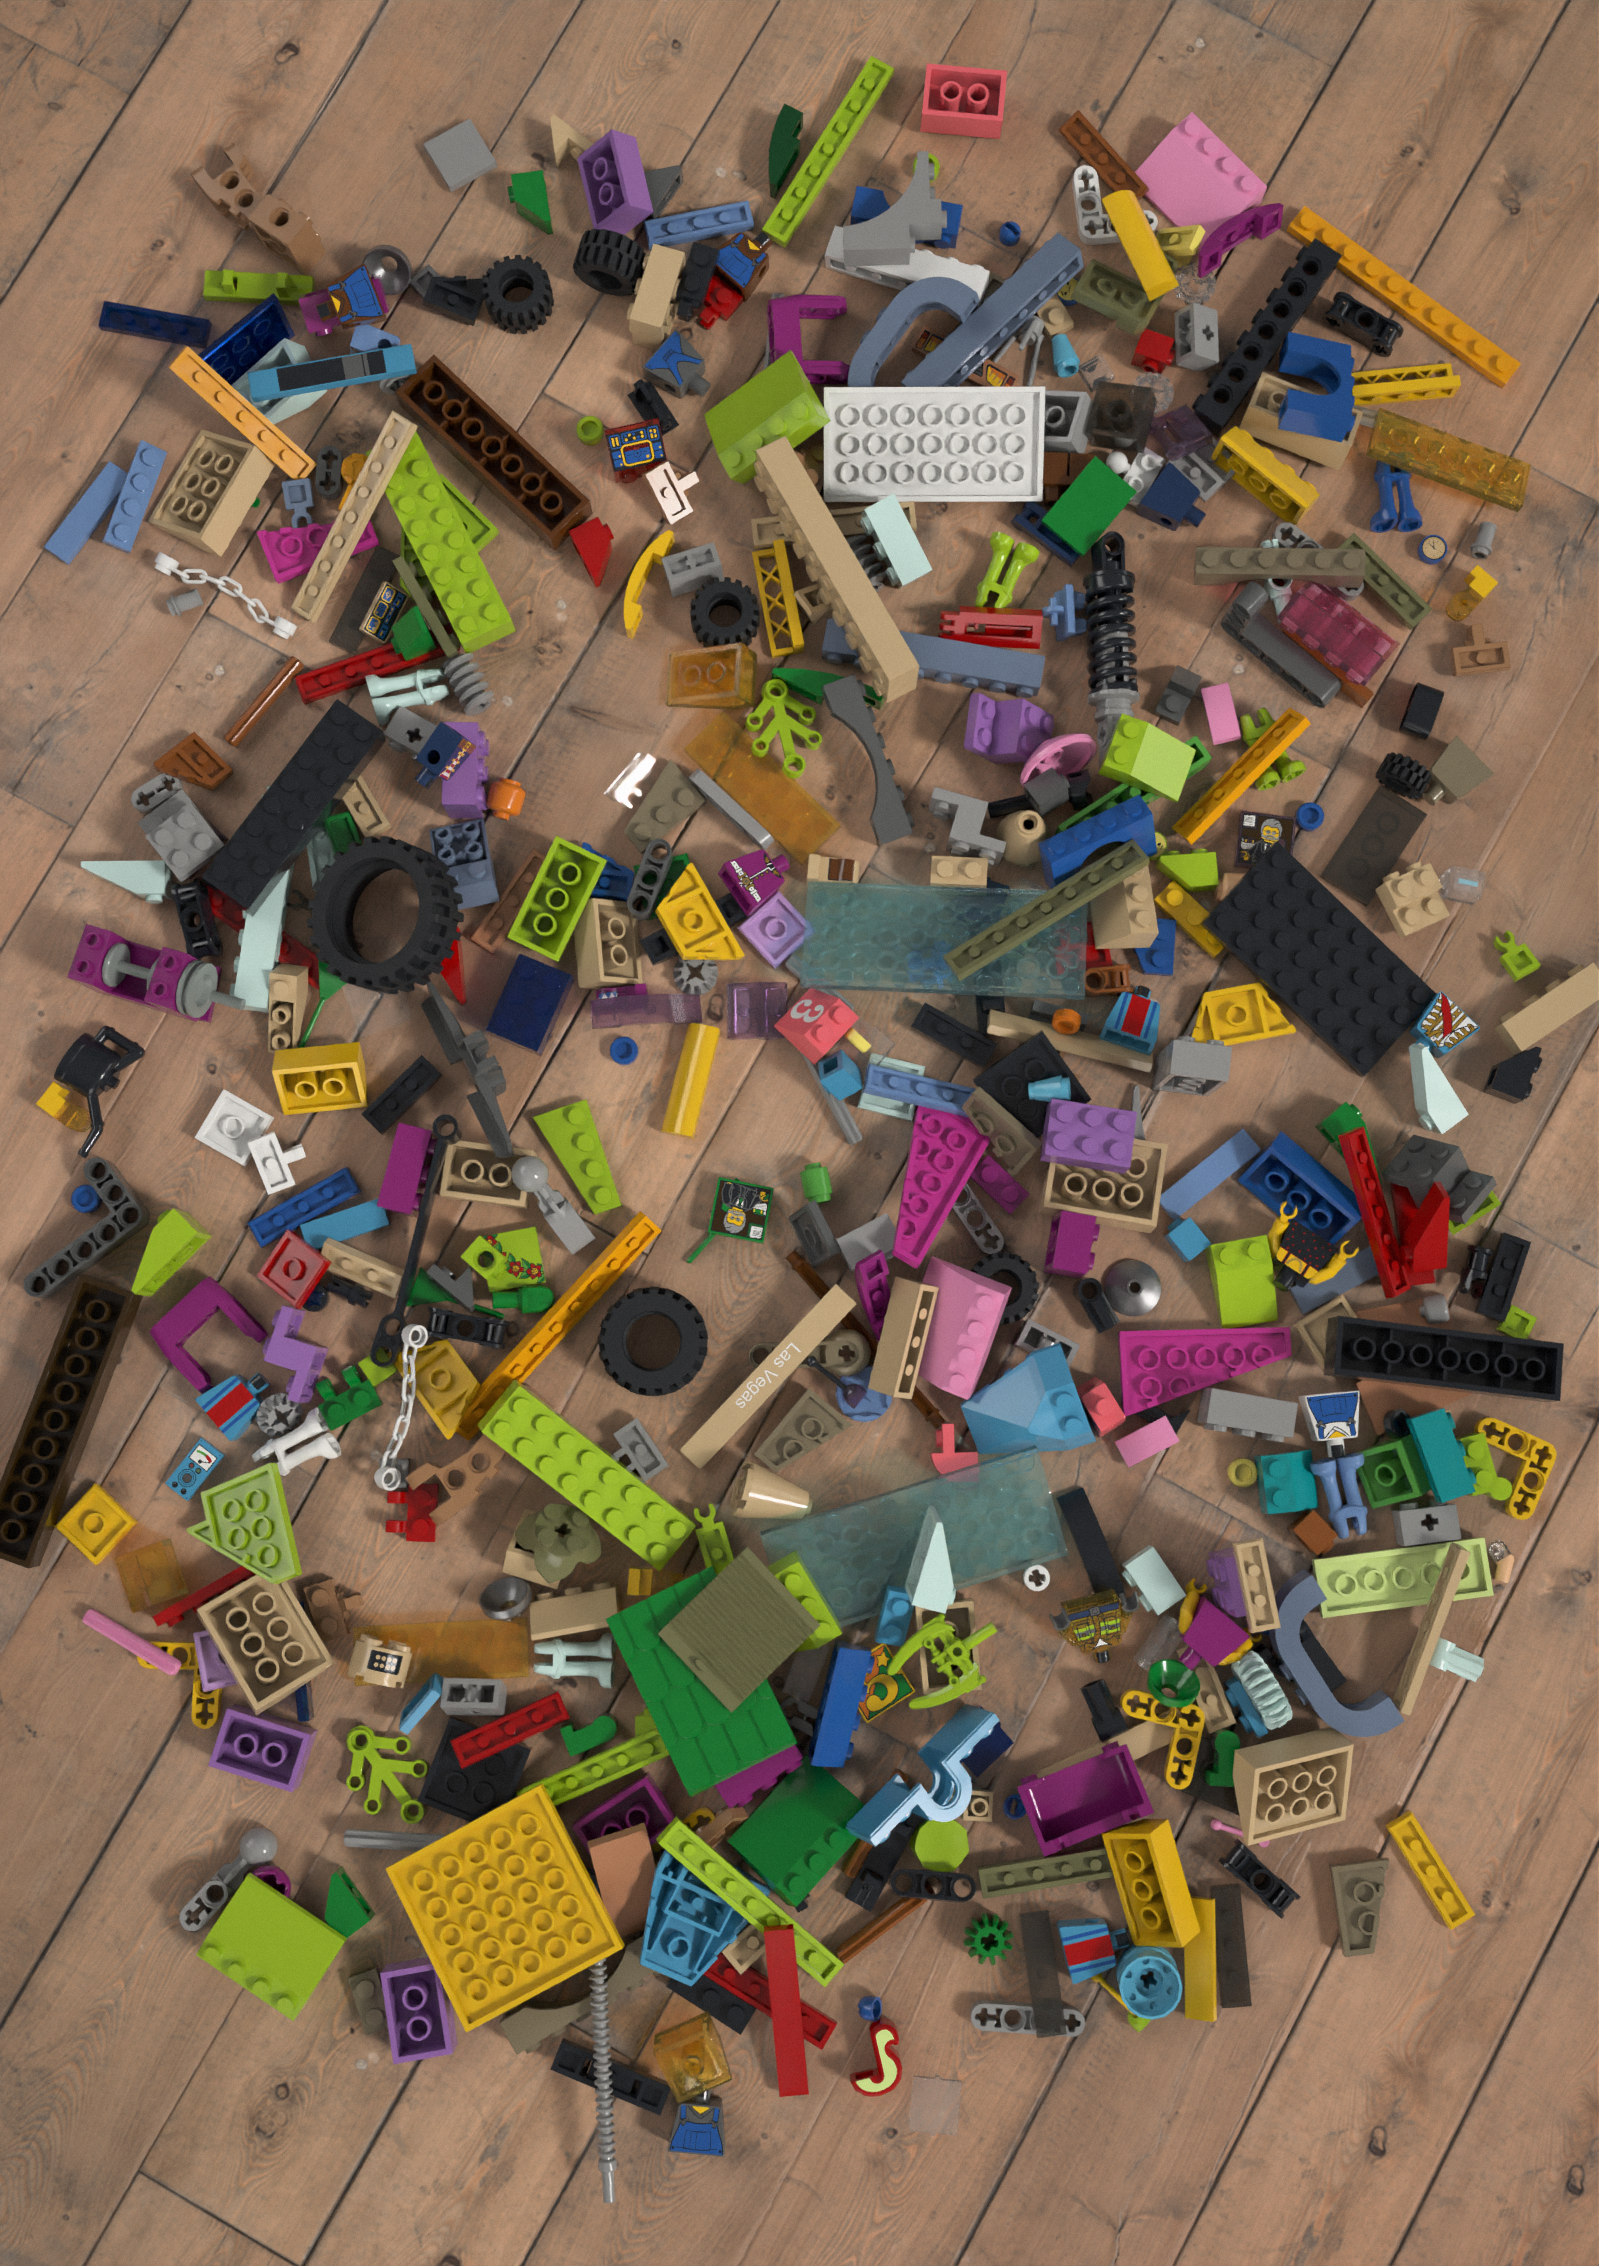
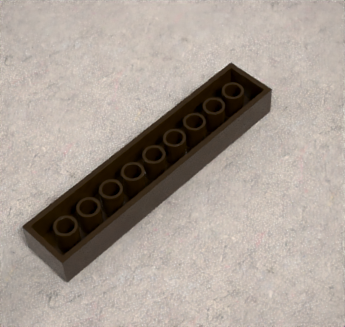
(62, 1416)

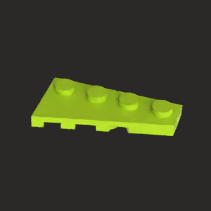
(579, 1148)

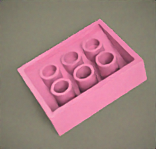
(1198, 178)
(960, 1326)

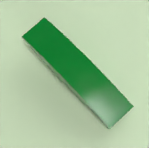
(809, 684)

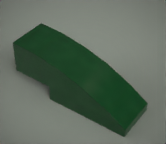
(784, 147)

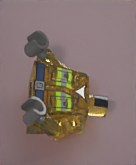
(1095, 1621)

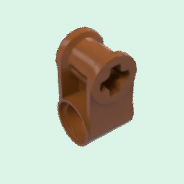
(1111, 980)

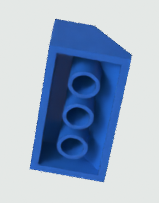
(1292, 1175)
(839, 1704)

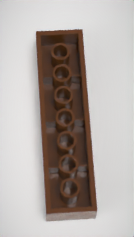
(494, 452)

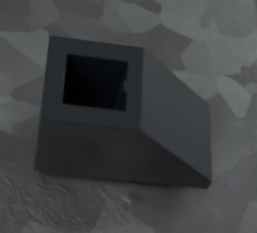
(1512, 1077)

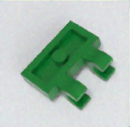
(350, 1404)

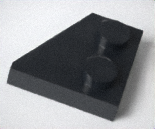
(455, 297)

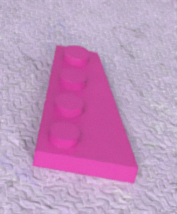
(295, 550)

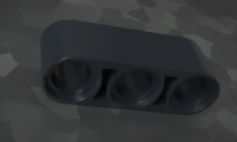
(946, 1880)

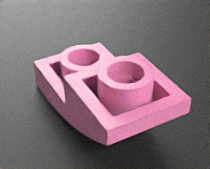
(1220, 713)
(1147, 1441)

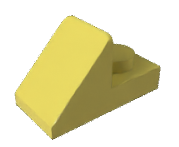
(1180, 242)

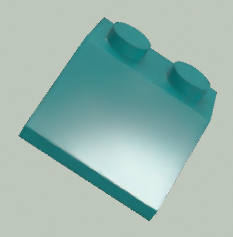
(1286, 1482)

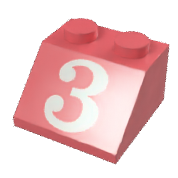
(816, 1023)

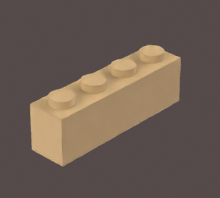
(1550, 1010)
(903, 1338)

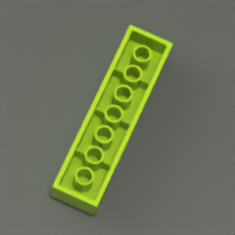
(446, 550)
(586, 1474)

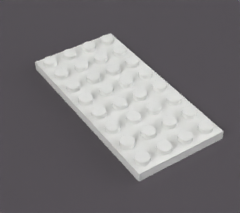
(934, 444)

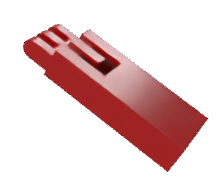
(1003, 626)

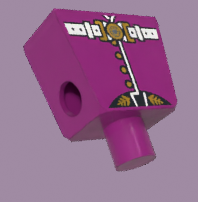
(753, 878)

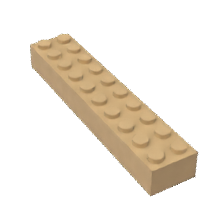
(835, 570)

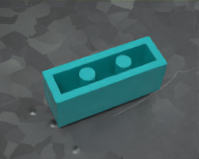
(1441, 1454)

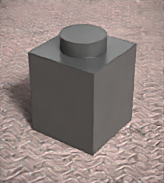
(1047, 791)

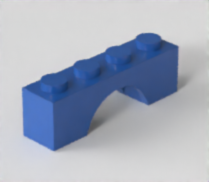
(871, 203)

